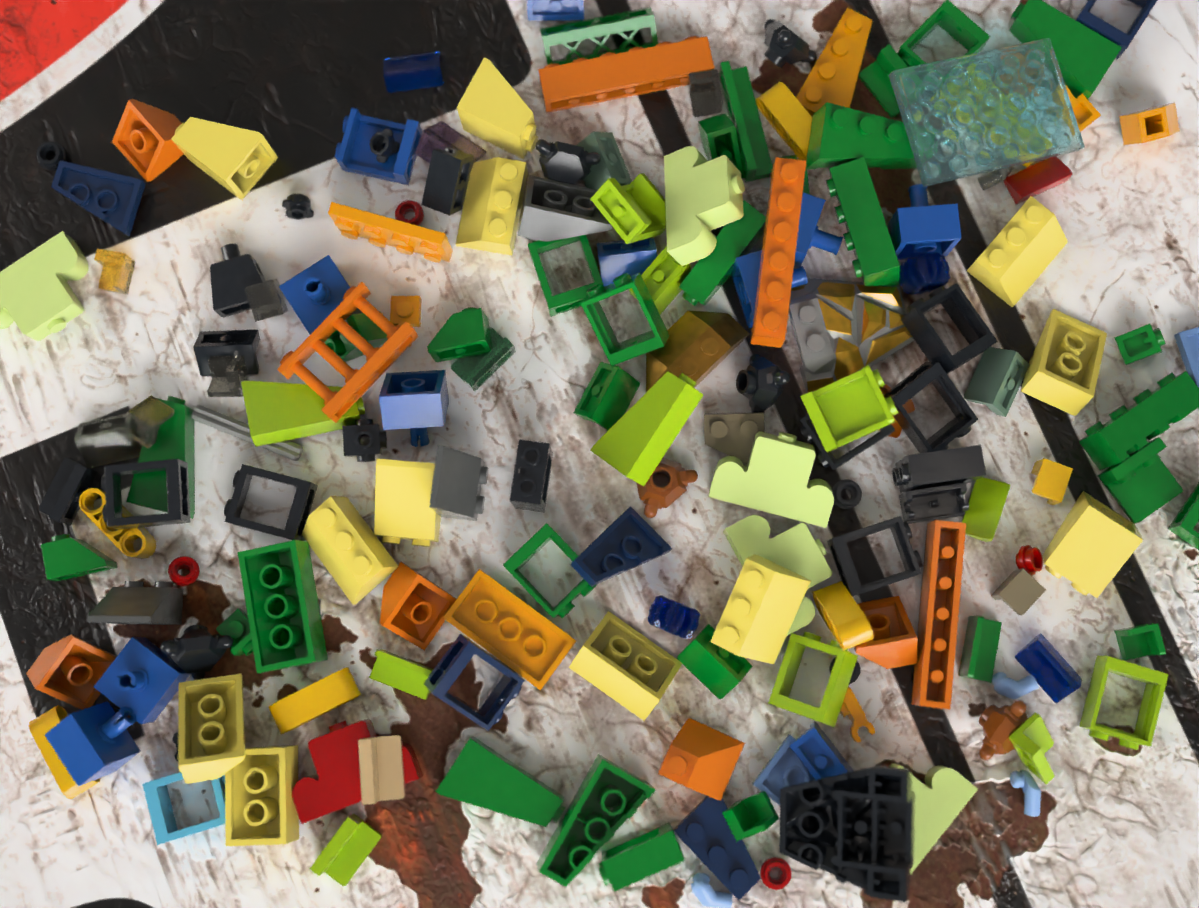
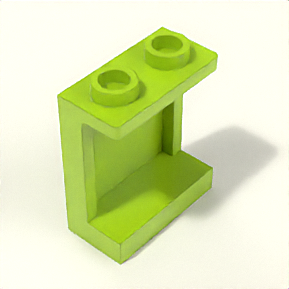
(633, 209)
(849, 408)

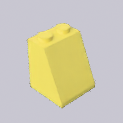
(497, 113)
(226, 153)
(404, 502)
(1091, 545)

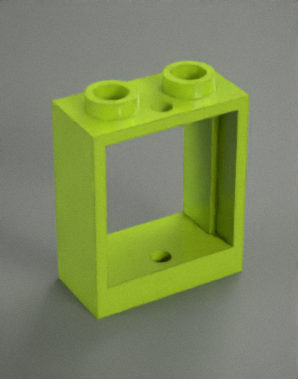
(836, 686)
(1149, 707)

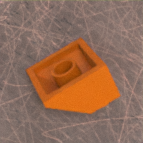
(146, 138)
(413, 606)
(893, 635)
(70, 671)
(702, 759)

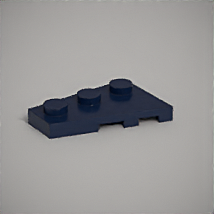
(714, 844)

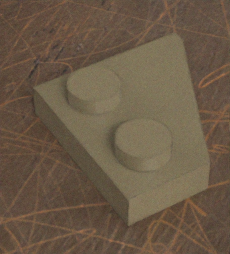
(733, 432)

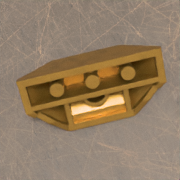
(695, 346)

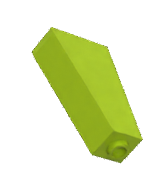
(290, 412)
(649, 427)

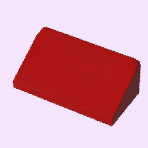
(1037, 179)

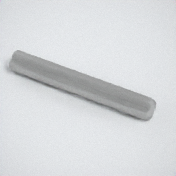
(241, 430)

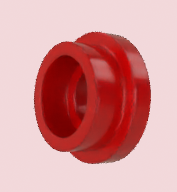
(410, 206)
(1029, 559)
(180, 563)
(775, 883)

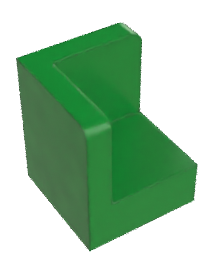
(1140, 641)
(750, 815)

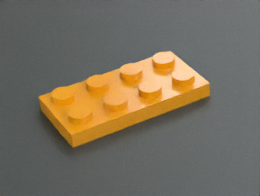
(396, 233)
(510, 629)

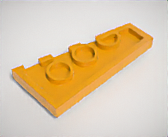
(838, 65)

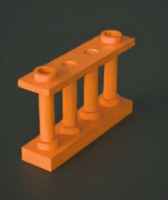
(356, 380)

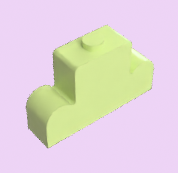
(697, 200)
(37, 290)
(775, 480)
(791, 549)
(936, 806)

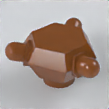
(665, 486)
(998, 726)

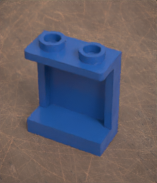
(355, 152)

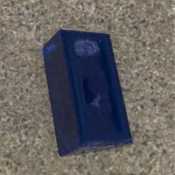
(412, 72)
(1049, 668)

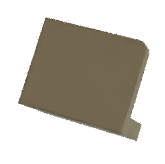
(1019, 591)

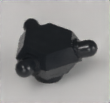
(786, 45)
(565, 161)
(761, 383)
(197, 650)

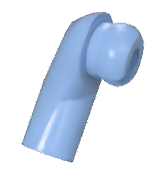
(1011, 688)
(1031, 790)
(707, 895)

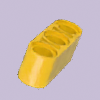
(787, 118)
(122, 538)
(842, 615)
(314, 700)
(38, 729)

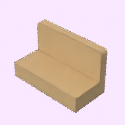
(381, 769)

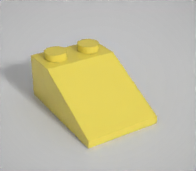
(1065, 363)

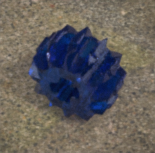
(924, 273)
(673, 617)

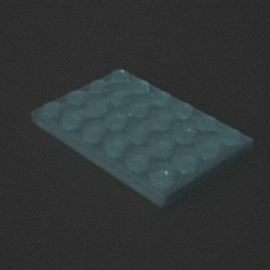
(986, 111)

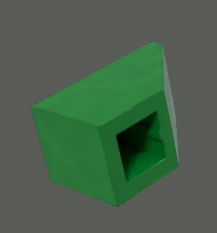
(365, 328)

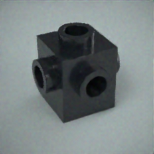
(352, 440)

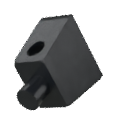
(231, 278)

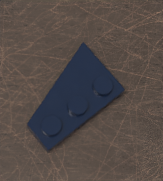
(101, 192)
(620, 548)

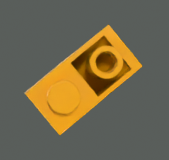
(1149, 124)

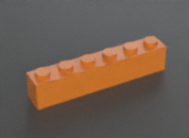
(623, 74)
(778, 252)
(938, 614)

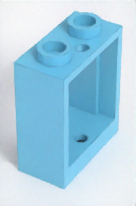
(162, 811)

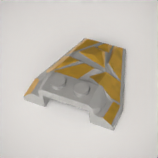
(845, 328)

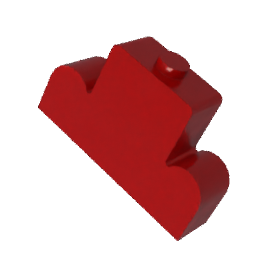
(339, 770)

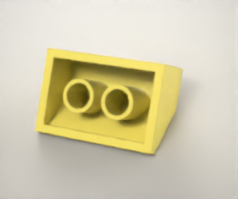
(493, 205)
(1020, 252)
(348, 547)
(760, 610)
(626, 665)
(210, 727)
(261, 799)

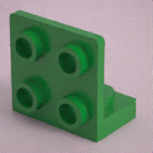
(1141, 482)

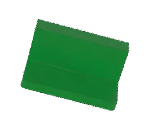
(877, 79)
(607, 395)
(980, 649)
(712, 664)

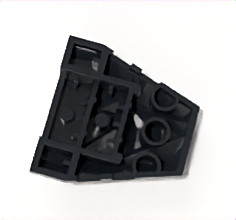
(854, 828)

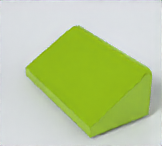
(985, 508)

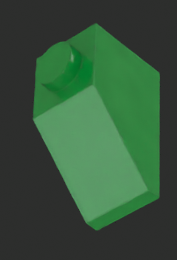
(720, 139)
(462, 336)
(72, 558)

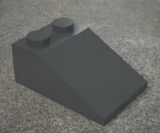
(558, 211)
(458, 484)
(140, 605)

